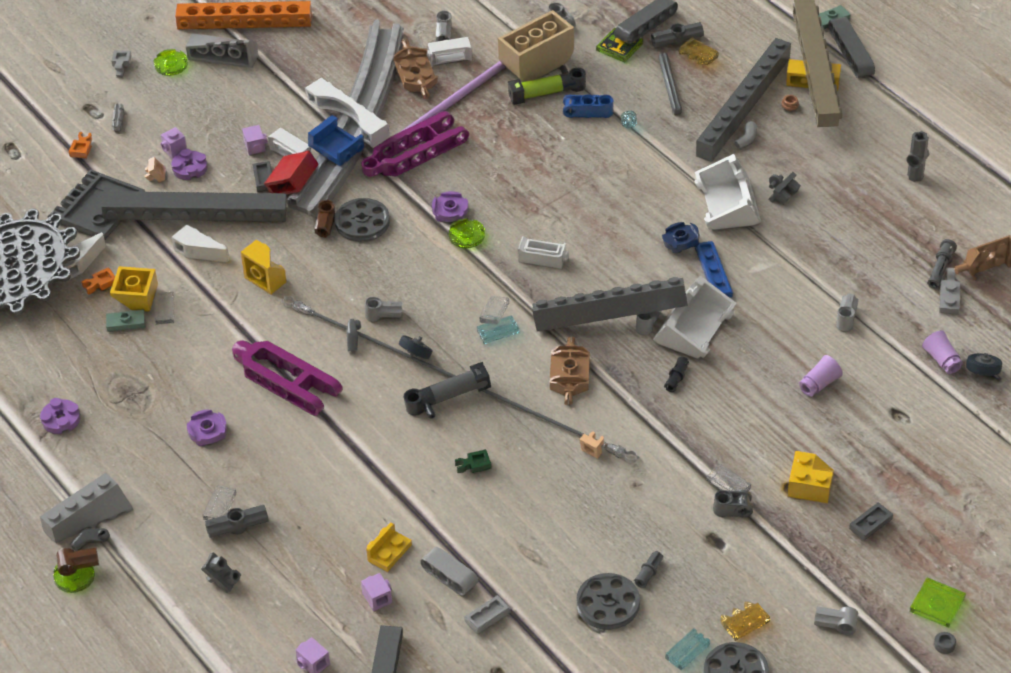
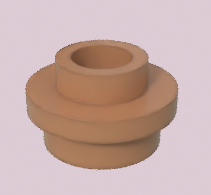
(790, 102)

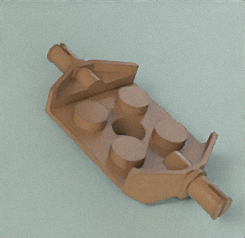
(415, 59)
(986, 257)
(569, 380)

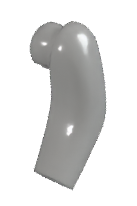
(749, 136)

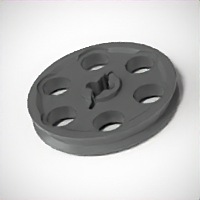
(356, 214)
(608, 609)
(729, 664)

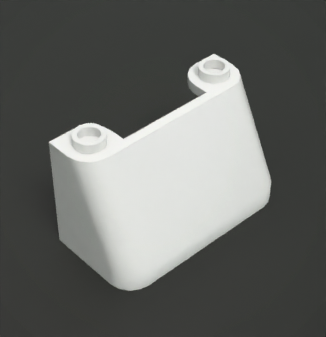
(728, 195)
(693, 326)

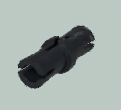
(676, 374)

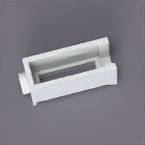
(449, 51)
(286, 143)
(542, 253)

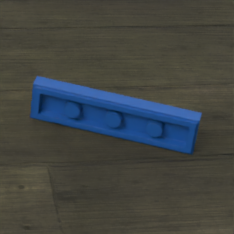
(713, 267)

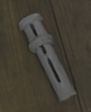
(943, 258)

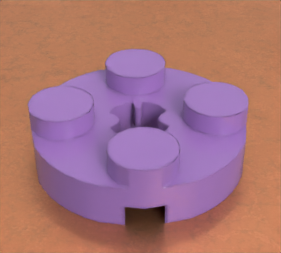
(187, 157)
(441, 204)
(60, 407)
(207, 436)

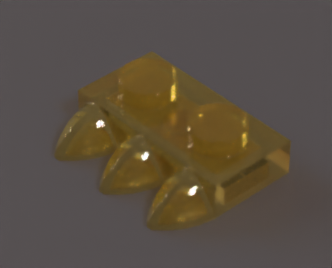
(698, 51)
(745, 620)

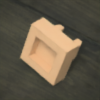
(155, 170)
(590, 445)

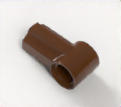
(325, 218)
(70, 560)

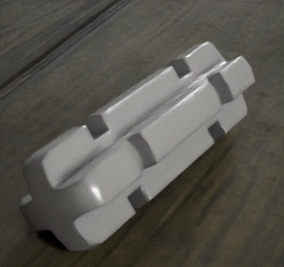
(118, 117)

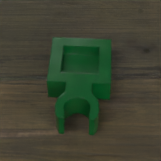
(476, 461)

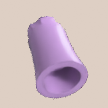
(942, 351)
(820, 376)

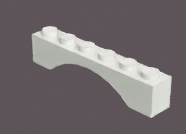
(326, 96)

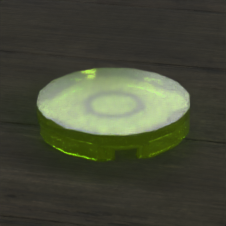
(170, 62)
(466, 233)
(74, 583)

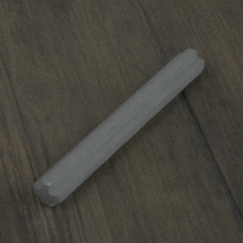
(670, 84)

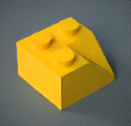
(260, 269)
(135, 287)
(810, 478)

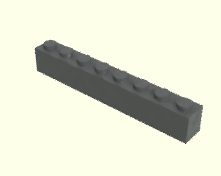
(609, 304)

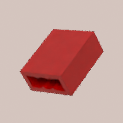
(291, 173)

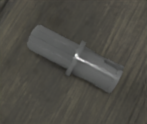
(648, 569)

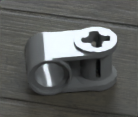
(731, 503)

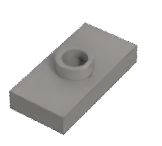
(487, 614)

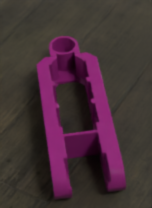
(427, 131)
(293, 392)

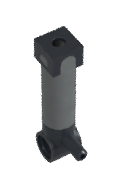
(419, 400)

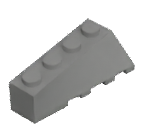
(222, 50)
(85, 509)

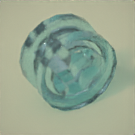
(629, 123)

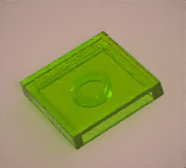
(937, 602)

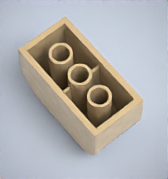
(537, 46)

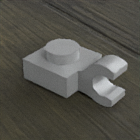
(120, 60)

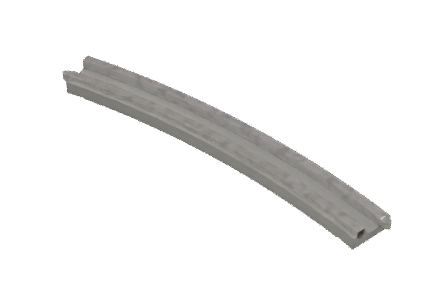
(369, 90)

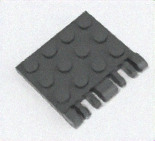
(84, 202)

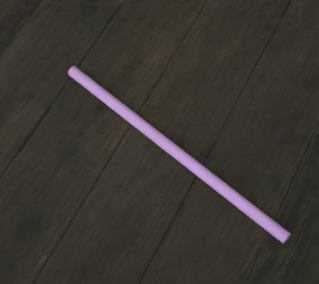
(460, 93)

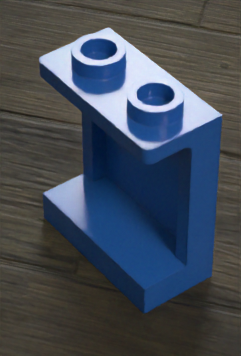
(334, 141)

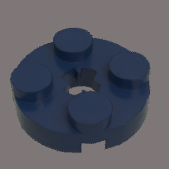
(689, 238)

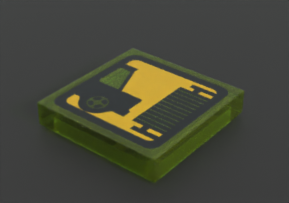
(617, 48)

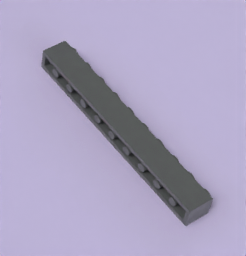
(743, 100)
(194, 206)

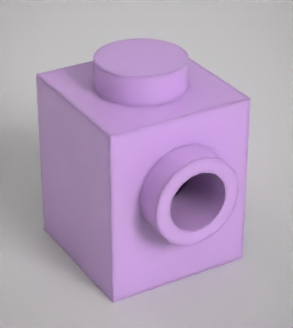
(254, 139)
(173, 142)
(376, 591)
(312, 656)

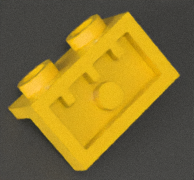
(387, 548)

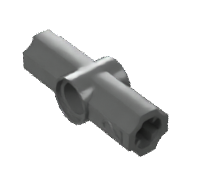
(677, 34)
(918, 155)
(236, 521)

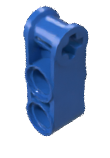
(588, 106)

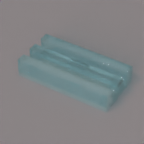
(499, 332)
(673, 655)

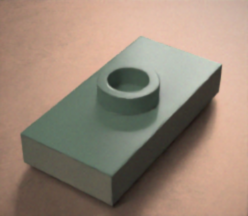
(834, 13)
(125, 320)

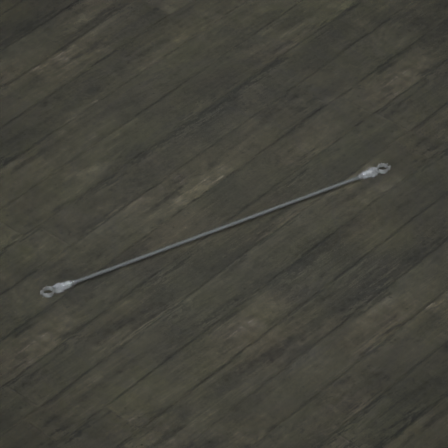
(617, 450)

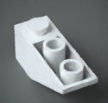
(196, 245)
(88, 252)

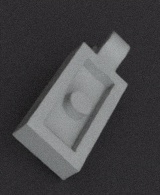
(949, 294)

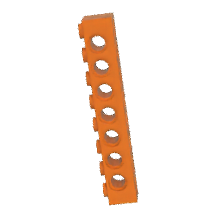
(243, 15)

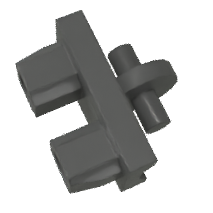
(781, 185)
(220, 572)

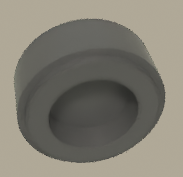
(944, 642)

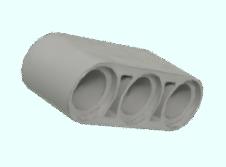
(449, 571)

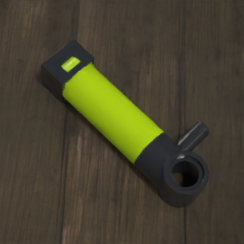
(572, 80)

